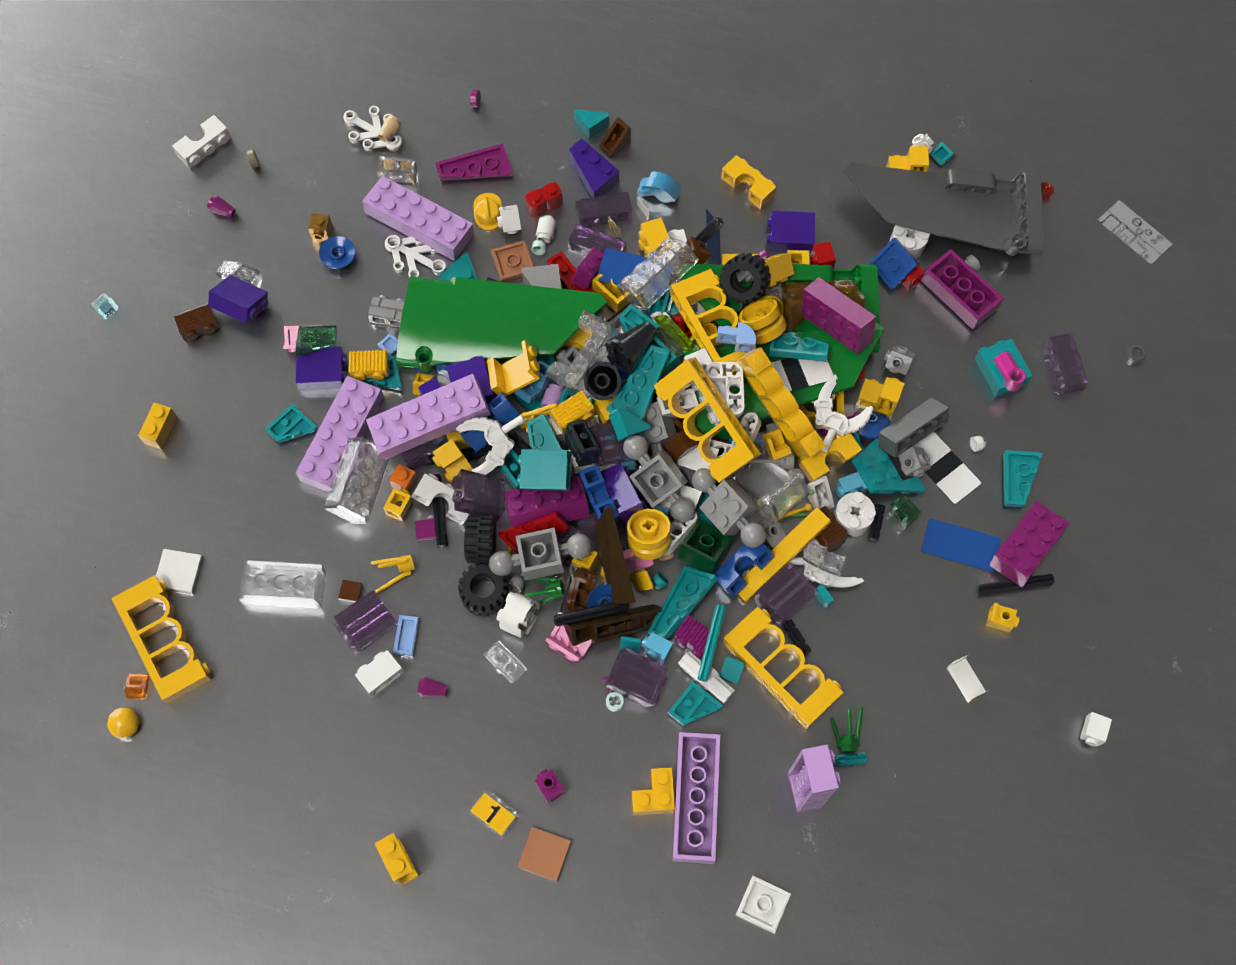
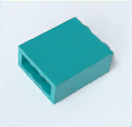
(991, 373)
(545, 470)

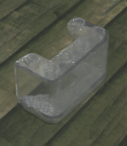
(591, 352)
(772, 487)

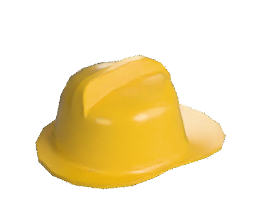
(487, 210)

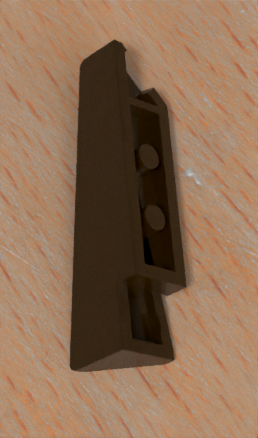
(613, 558)
(612, 626)

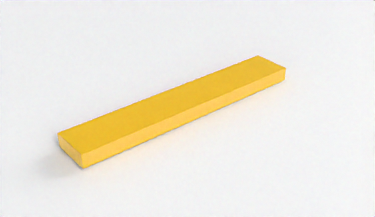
(785, 552)

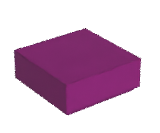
(425, 529)

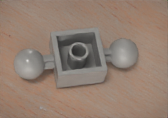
(661, 430)
(658, 478)
(729, 508)
(540, 554)

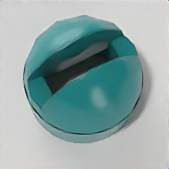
(660, 580)

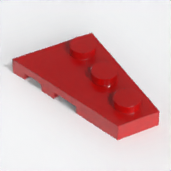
(548, 521)

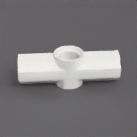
(714, 685)

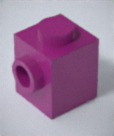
(549, 785)

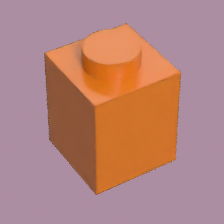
(403, 478)

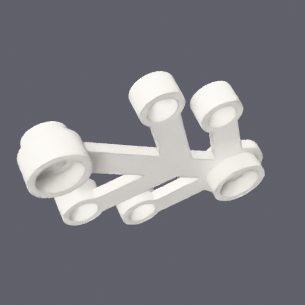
(373, 131)
(412, 254)

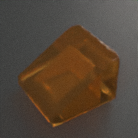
(136, 686)

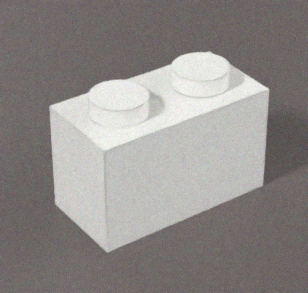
(379, 673)

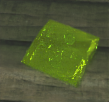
(674, 333)

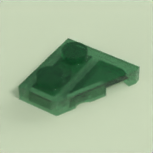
(314, 338)

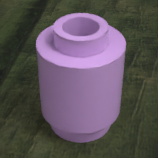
(552, 395)

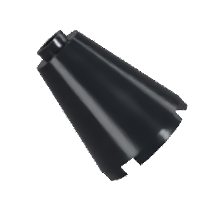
(603, 380)

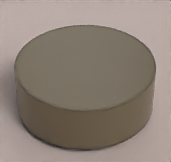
(253, 160)

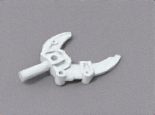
(836, 422)
(496, 436)
(822, 577)

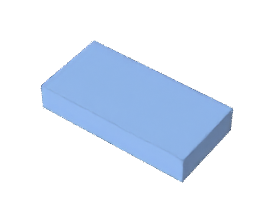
(406, 636)

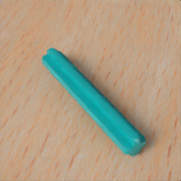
(711, 643)

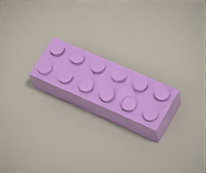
(418, 218)
(427, 416)
(344, 420)
(813, 778)
(696, 798)

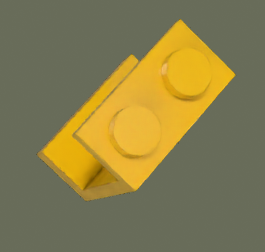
(515, 372)
(396, 860)

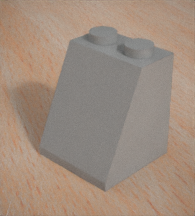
(542, 276)

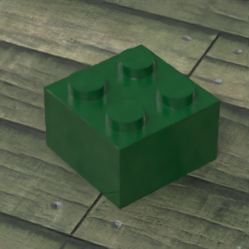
(704, 547)

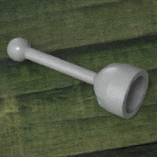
(785, 462)
(517, 583)

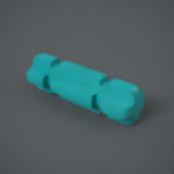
(850, 759)

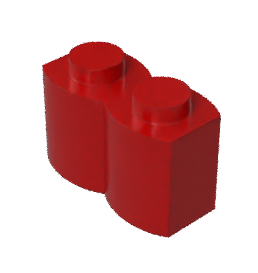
(543, 199)

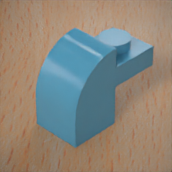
(661, 186)
(536, 389)

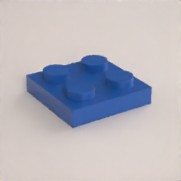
(894, 263)

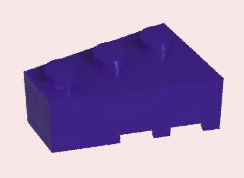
(593, 169)
(622, 491)

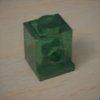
(905, 511)

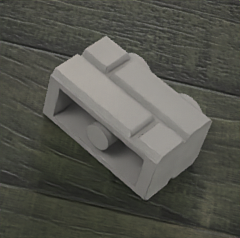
(386, 311)

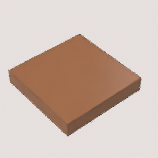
(511, 259)
(544, 854)

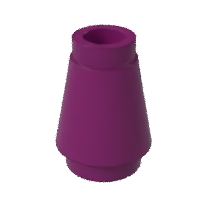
(220, 206)
(430, 687)

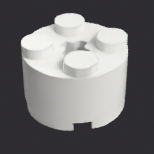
(912, 240)
(863, 513)
(518, 614)

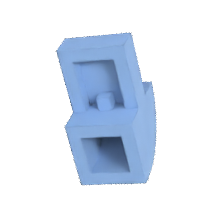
(742, 337)

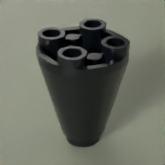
(630, 346)

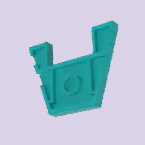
(881, 475)

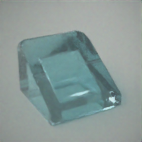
(104, 306)

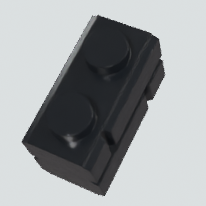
(581, 443)

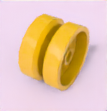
(764, 319)
(649, 534)

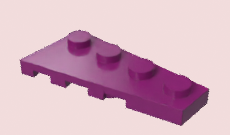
(477, 164)

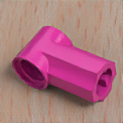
(1009, 370)

